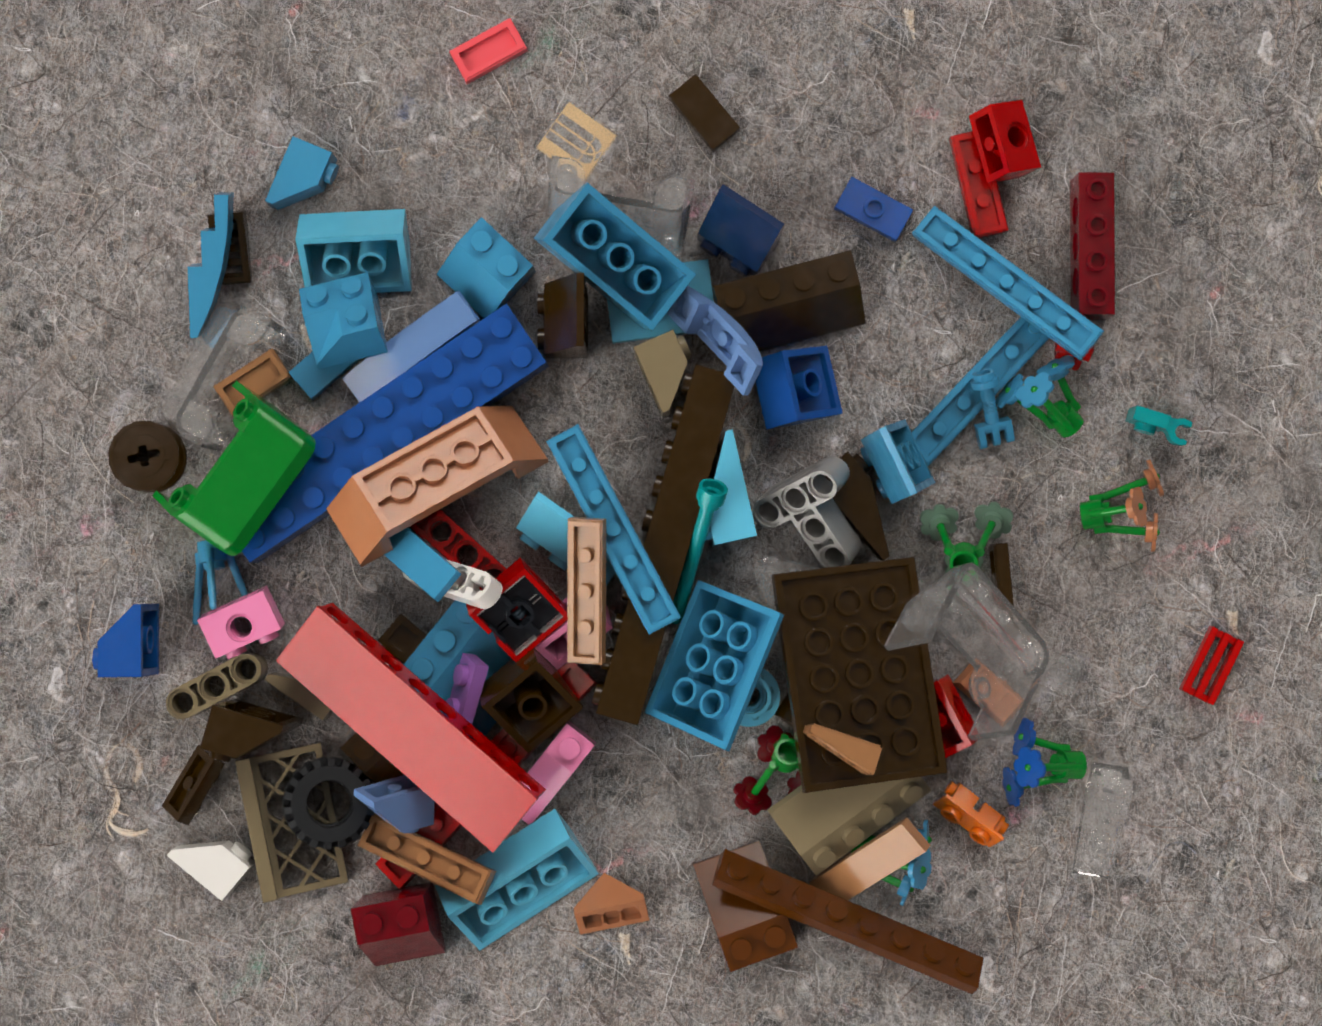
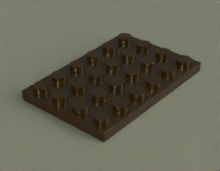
(847, 677)

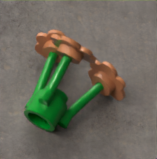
(1097, 513)

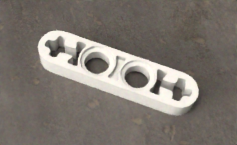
(468, 591)

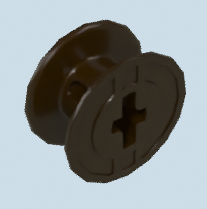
(134, 442)

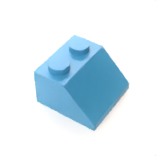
(485, 269)

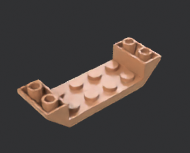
(431, 476)

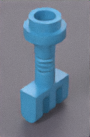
(985, 381)

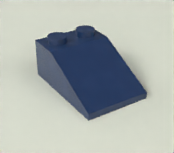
(739, 232)

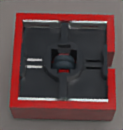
(523, 613)

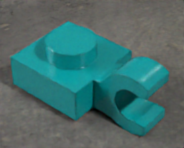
(1149, 421)

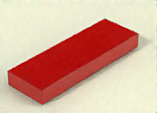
(980, 198)

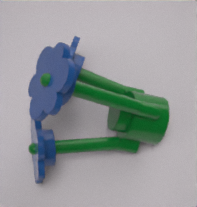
(1030, 767)

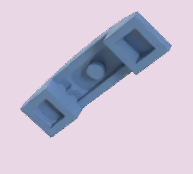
(722, 334)

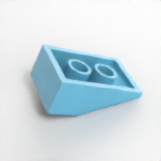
(733, 519)

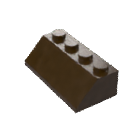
(795, 301)

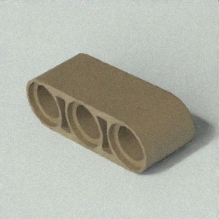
(200, 688)

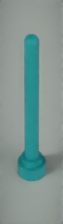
(710, 496)

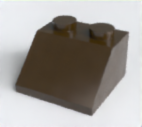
(529, 699)

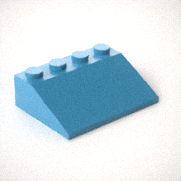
(442, 651)
(714, 664)

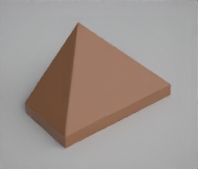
(610, 906)

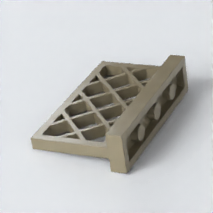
(261, 832)

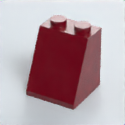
(398, 924)

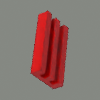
(1231, 656)

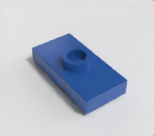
(873, 209)

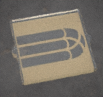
(577, 137)

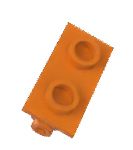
(983, 826)

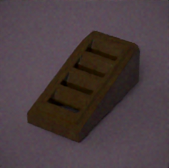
(243, 246)

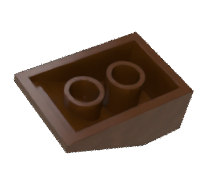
(743, 928)

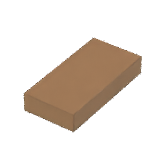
(261, 376)

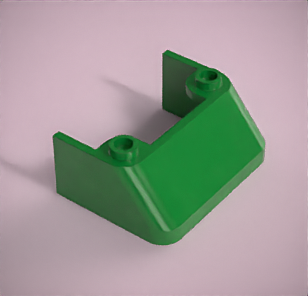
(245, 478)

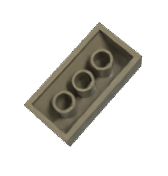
(835, 821)

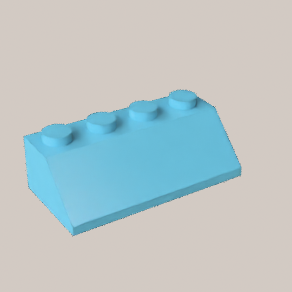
(530, 875)

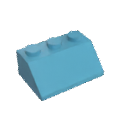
(356, 243)
(547, 526)

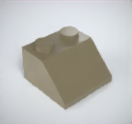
(664, 367)

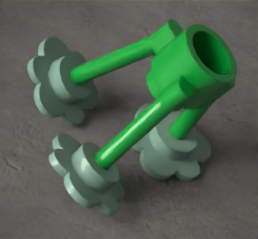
(942, 521)

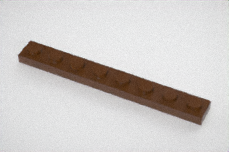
(848, 921)

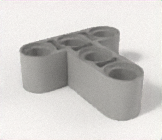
(813, 505)

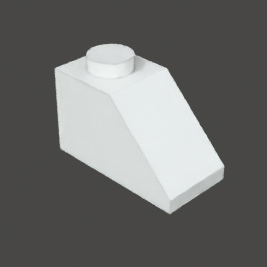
(215, 865)

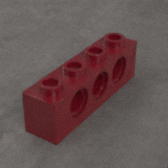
(1092, 244)

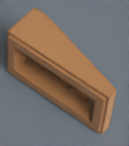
(852, 750)

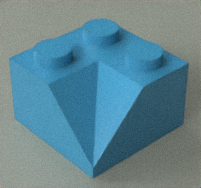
(343, 320)

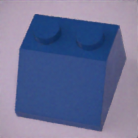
(797, 387)
(130, 644)

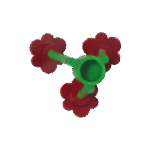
(782, 753)

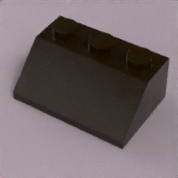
(243, 727)

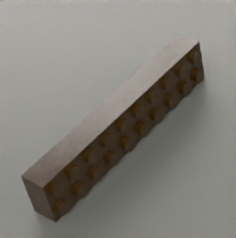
(668, 537)

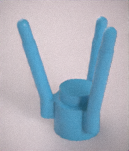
(209, 560)

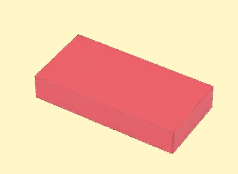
(488, 51)

